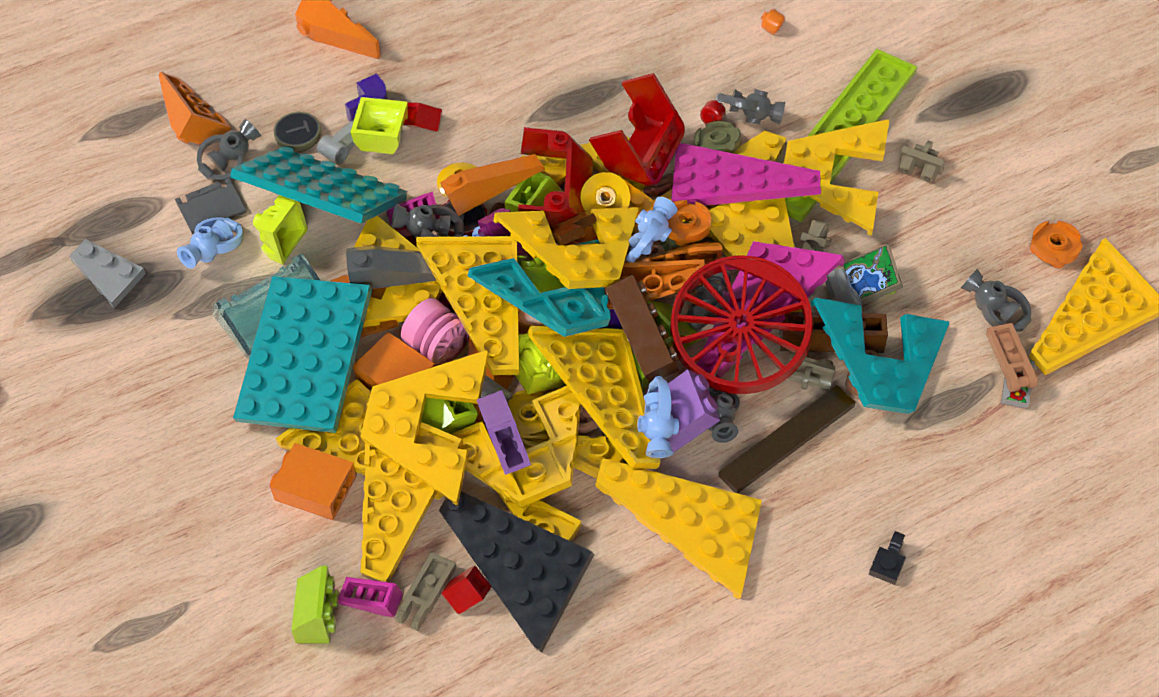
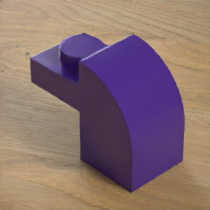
(370, 88)

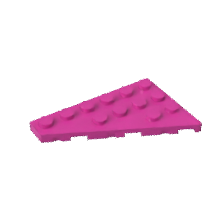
(726, 177)
(807, 267)

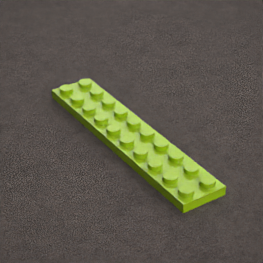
(860, 103)

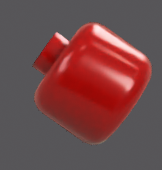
(712, 112)

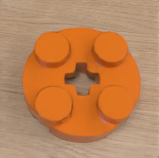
(695, 230)
(1054, 254)

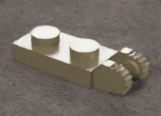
(426, 589)

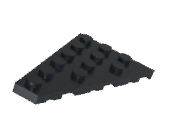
(522, 562)

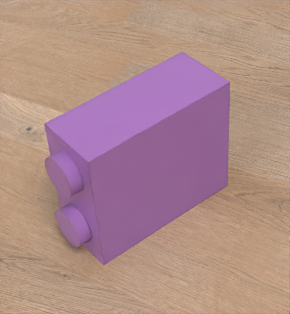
(692, 407)
(503, 432)

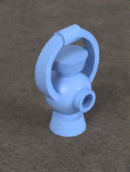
(652, 227)
(209, 239)
(657, 420)

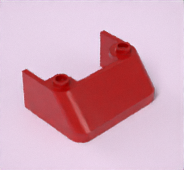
(655, 134)
(579, 168)

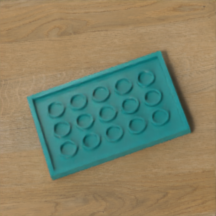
(320, 184)
(303, 354)

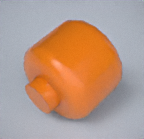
(772, 21)

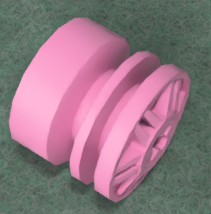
(434, 332)

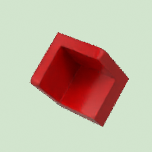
(423, 116)
(466, 589)

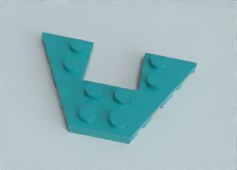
(560, 309)
(879, 380)

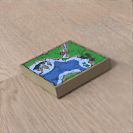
(873, 274)

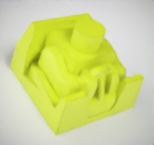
(379, 124)
(281, 228)
(534, 369)

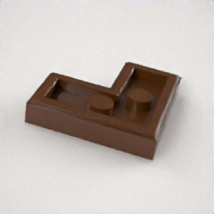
(572, 228)

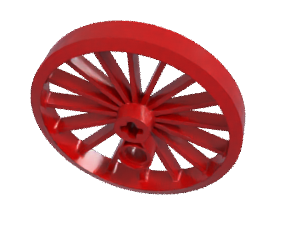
(768, 272)

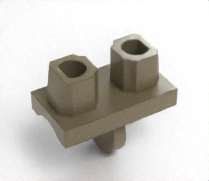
(924, 158)
(816, 237)
(813, 373)

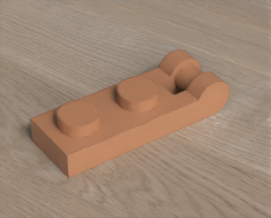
(1011, 357)

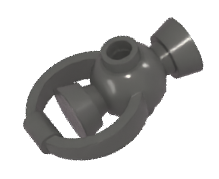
(755, 106)
(232, 146)
(422, 221)
(718, 283)
(992, 297)
(727, 404)

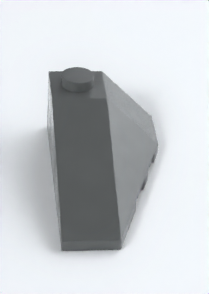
(386, 266)

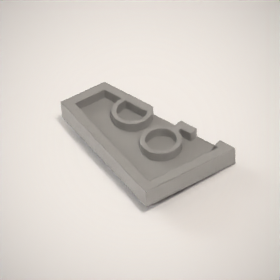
(107, 271)

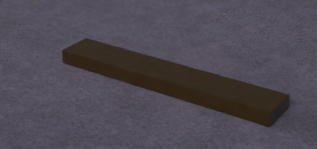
(786, 439)

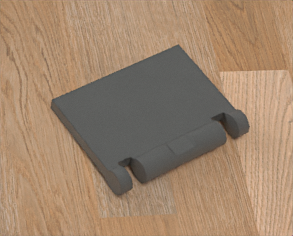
(211, 203)

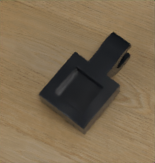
(888, 561)

